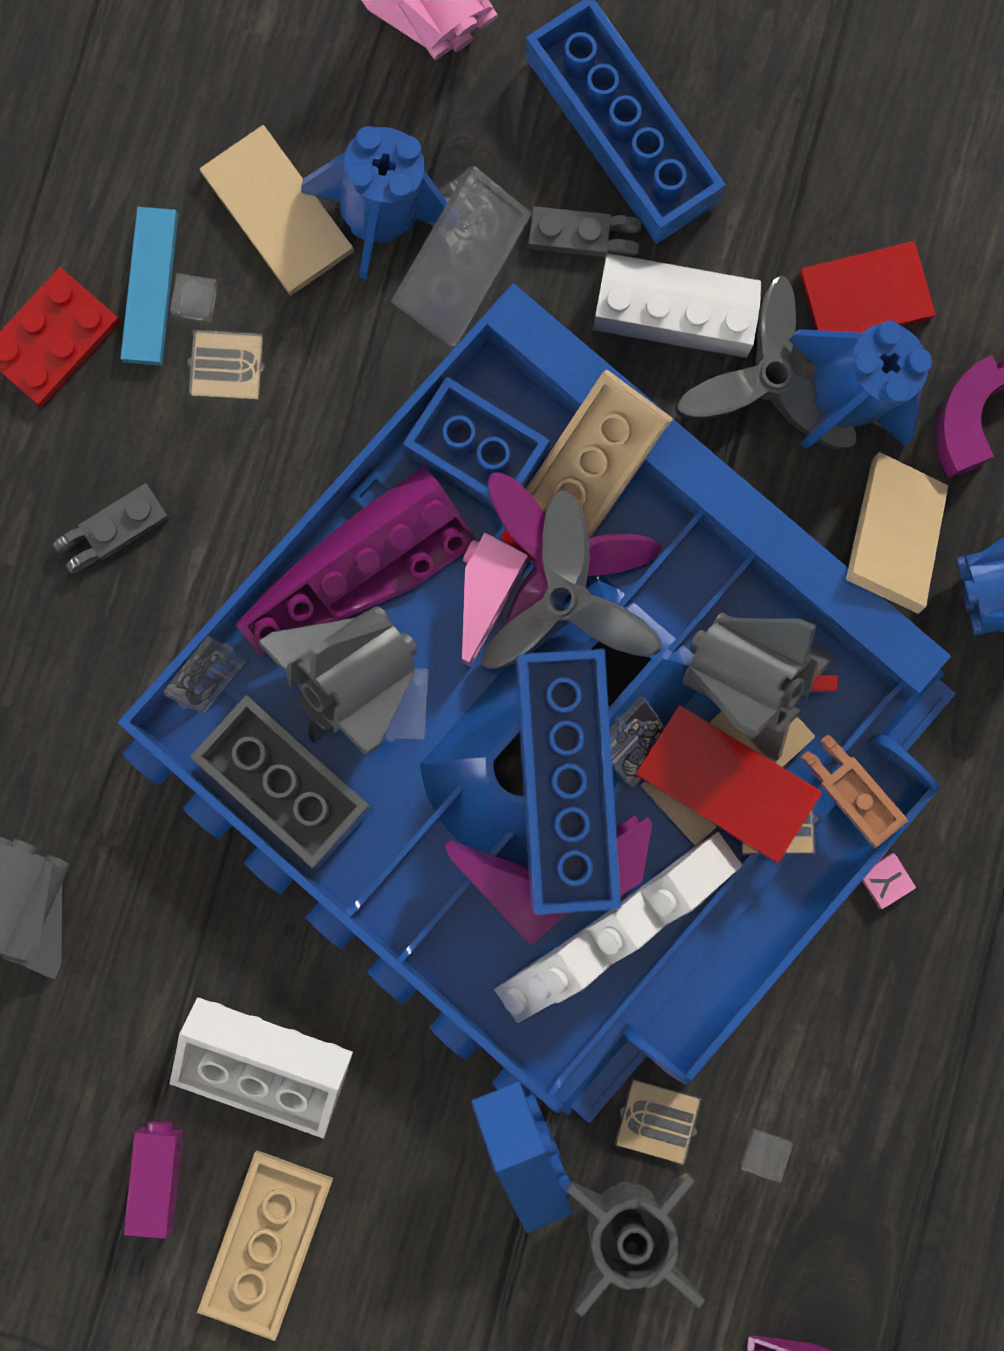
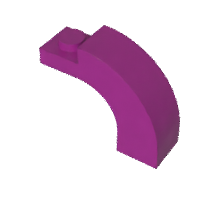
(958, 425)

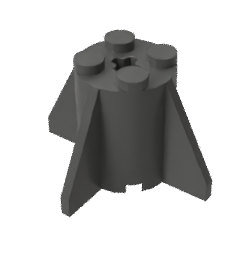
(757, 673)
(348, 674)
(31, 907)
(627, 1258)

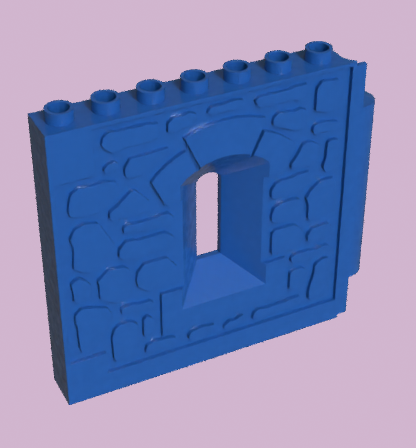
(393, 875)

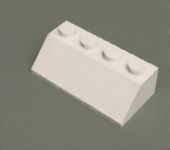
(678, 305)
(259, 1067)

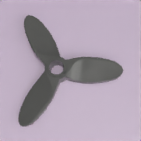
(792, 393)
(566, 570)

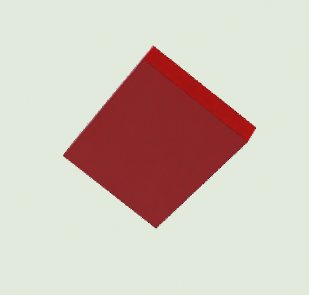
(868, 290)

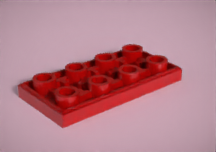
(728, 784)

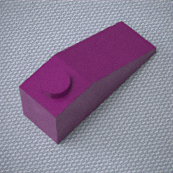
(505, 887)

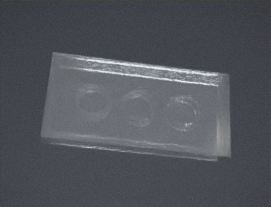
(461, 256)

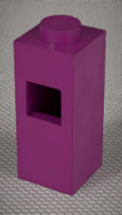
(153, 1180)

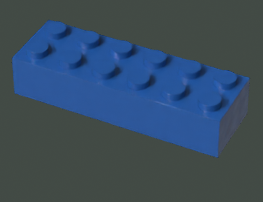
(624, 119)
(567, 781)

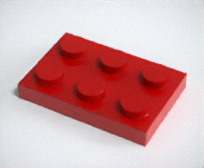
(53, 336)

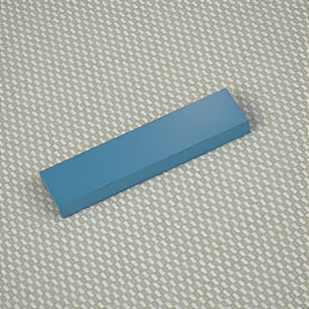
(149, 286)

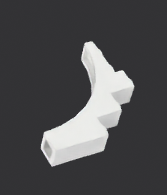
(621, 930)

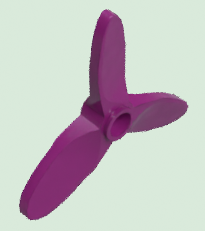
(525, 524)

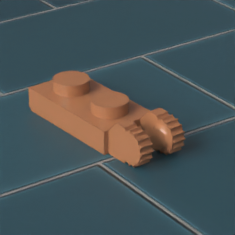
(856, 794)

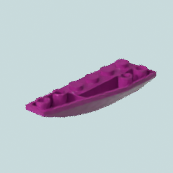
(365, 560)

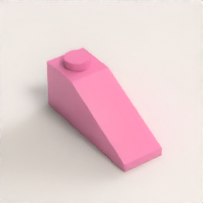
(489, 581)

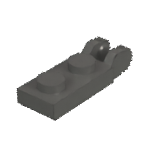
(581, 232)
(114, 527)

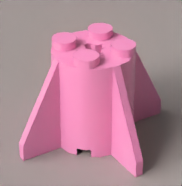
(435, 23)

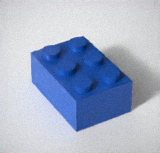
(471, 439)
(524, 1156)

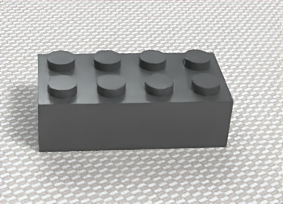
(281, 782)

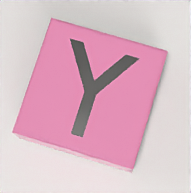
(888, 881)

